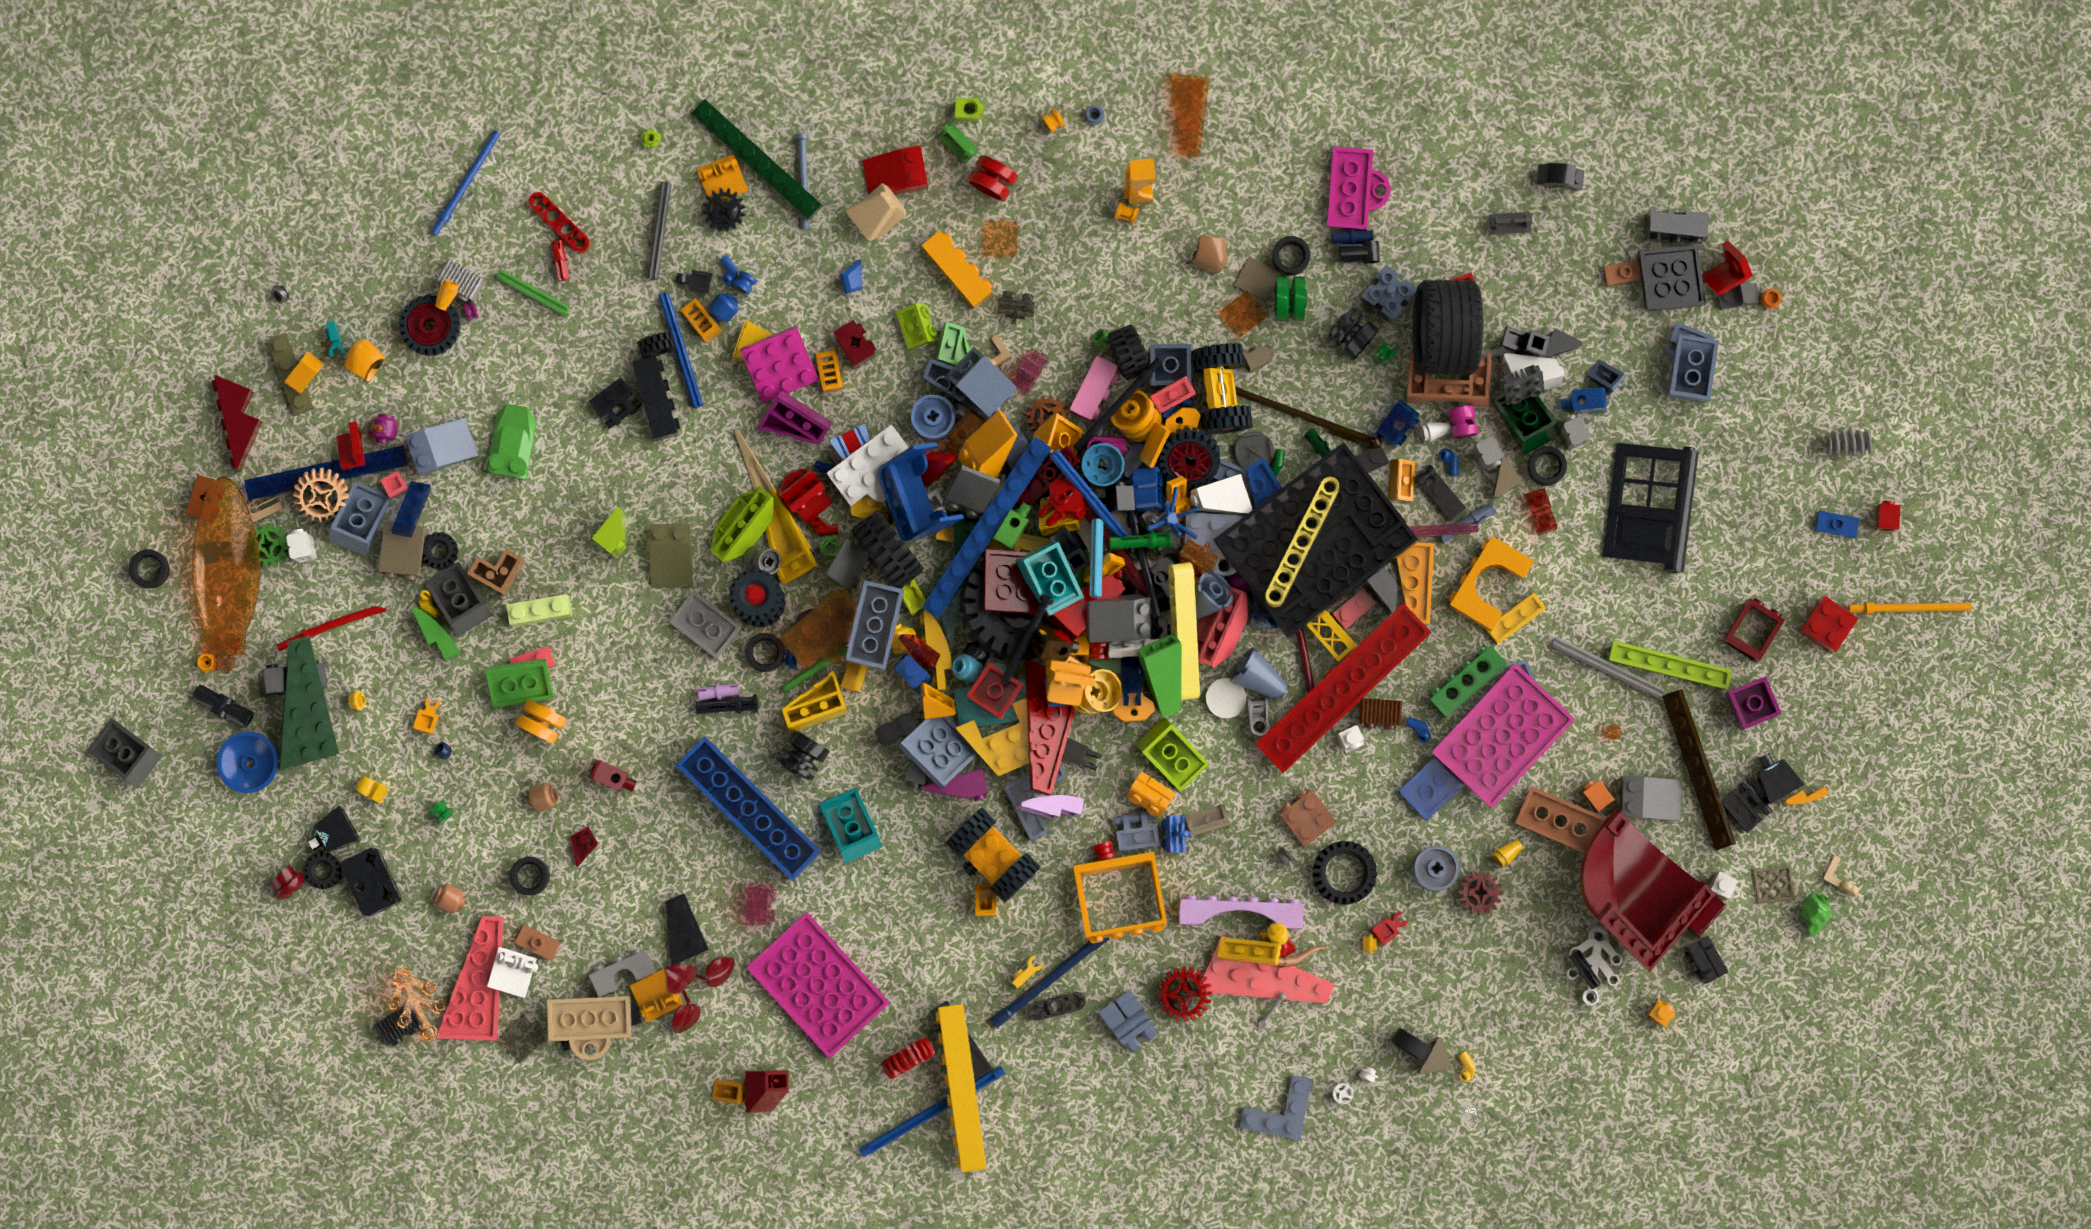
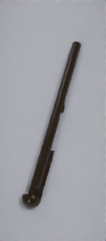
(1336, 429)

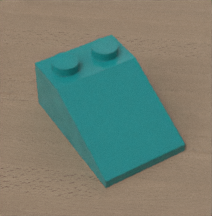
(1050, 574)
(850, 825)

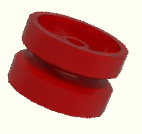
(992, 178)

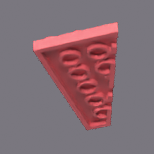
(1264, 980)
(473, 1005)

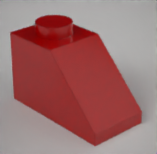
(937, 465)

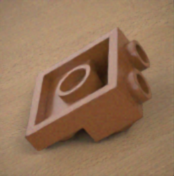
(1307, 817)

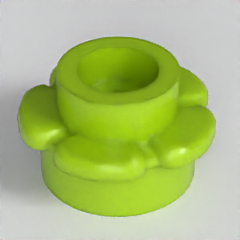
(650, 143)

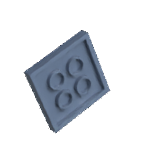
(938, 749)

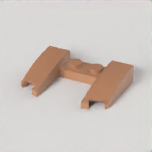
(1474, 391)

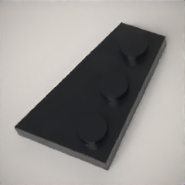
(683, 930)

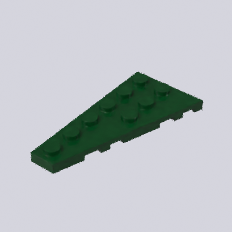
(305, 718)

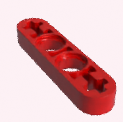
(559, 222)

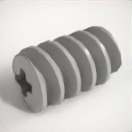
(1849, 442)

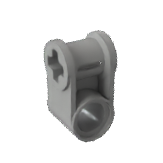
(1258, 715)

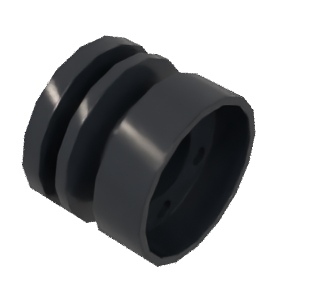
(1352, 334)
(802, 755)

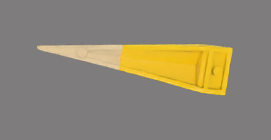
(783, 531)

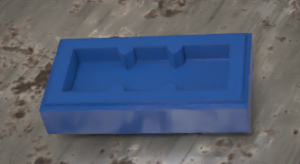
(1837, 524)

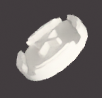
(1225, 698)

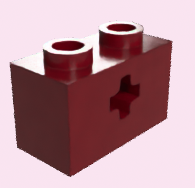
(859, 355)

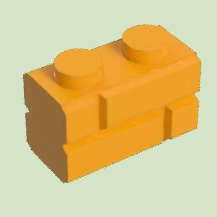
(1150, 795)

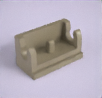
(1207, 820)

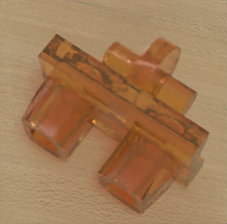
(1199, 556)

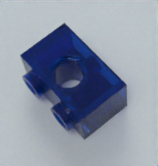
(1403, 413)

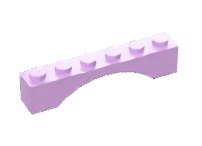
(1197, 911)

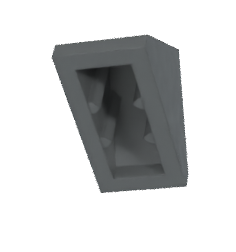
(1561, 343)

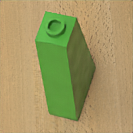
(1163, 673)

